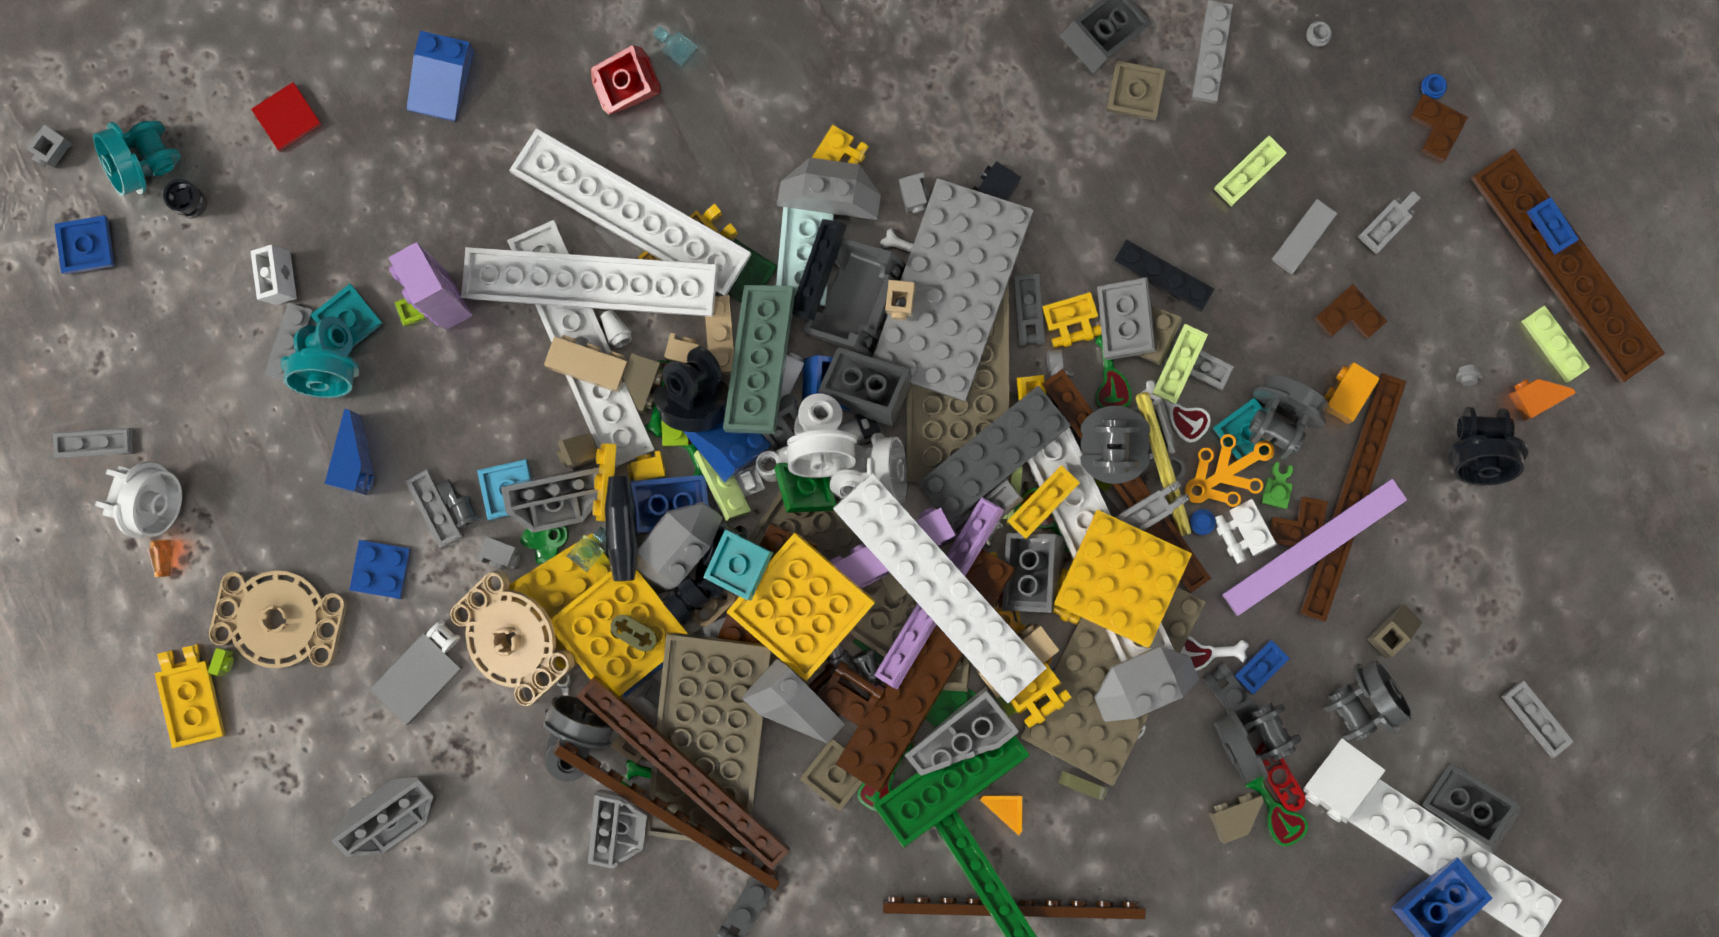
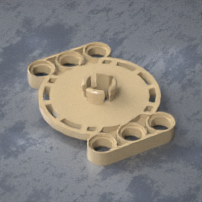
(297, 606)
(531, 647)

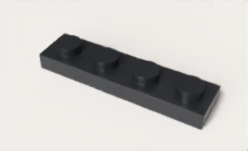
(818, 269)
(1163, 275)

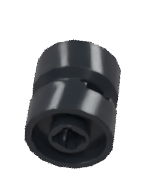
(185, 198)
(686, 600)

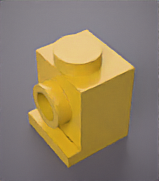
(647, 467)

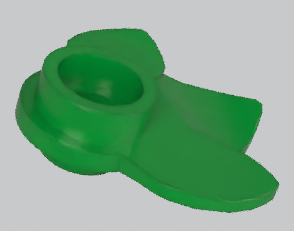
(544, 543)

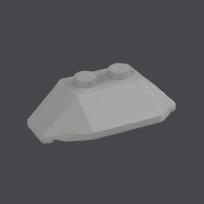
(830, 189)
(551, 499)
(677, 545)
(1145, 683)
(384, 818)
(616, 829)

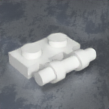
(1252, 527)

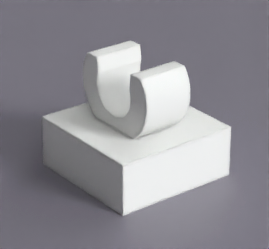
(749, 481)

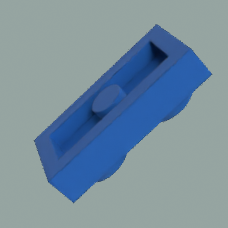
(1552, 225)
(1261, 667)

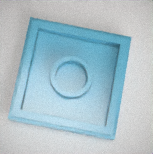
(494, 478)

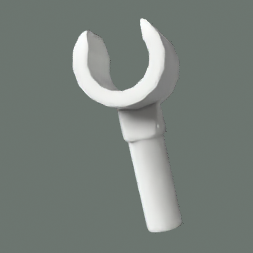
(565, 687)

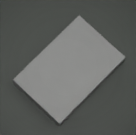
(1126, 319)
(415, 679)

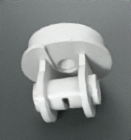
(817, 445)
(884, 460)
(143, 499)

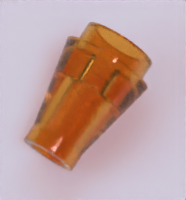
(161, 556)

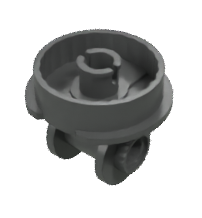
(1292, 401)
(1115, 444)
(1385, 694)
(577, 724)
(1268, 724)

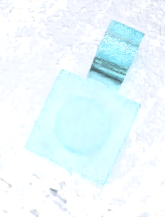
(676, 47)
(587, 550)

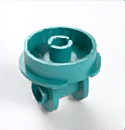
(123, 167)
(321, 360)

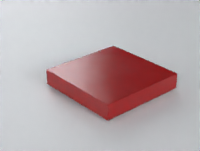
(286, 116)

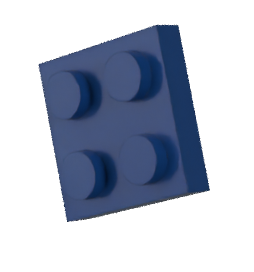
(84, 245)
(380, 569)

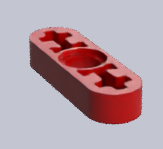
(1283, 796)

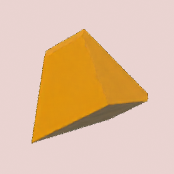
(1006, 807)

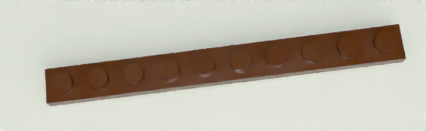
(1076, 411)
(1355, 487)
(683, 772)
(658, 808)
(1027, 906)

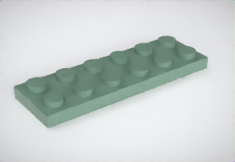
(759, 359)

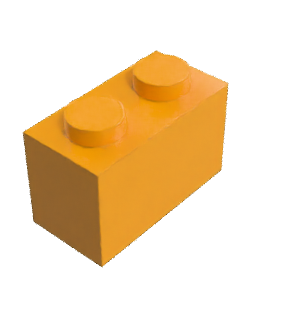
(1350, 392)

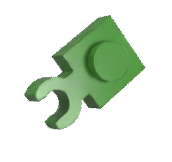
(1276, 490)

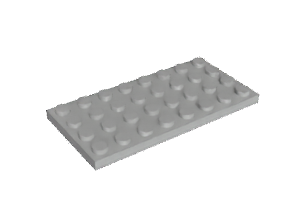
(960, 276)

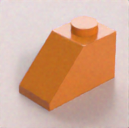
(1538, 396)

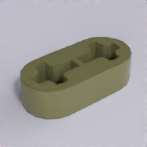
(636, 627)
(1083, 785)

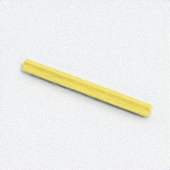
(1162, 460)

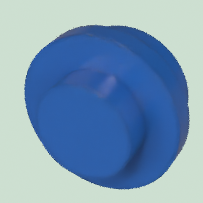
(1434, 86)
(1202, 522)

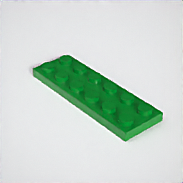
(931, 798)

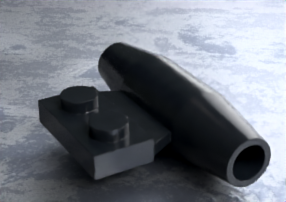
(621, 528)

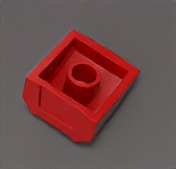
(625, 80)

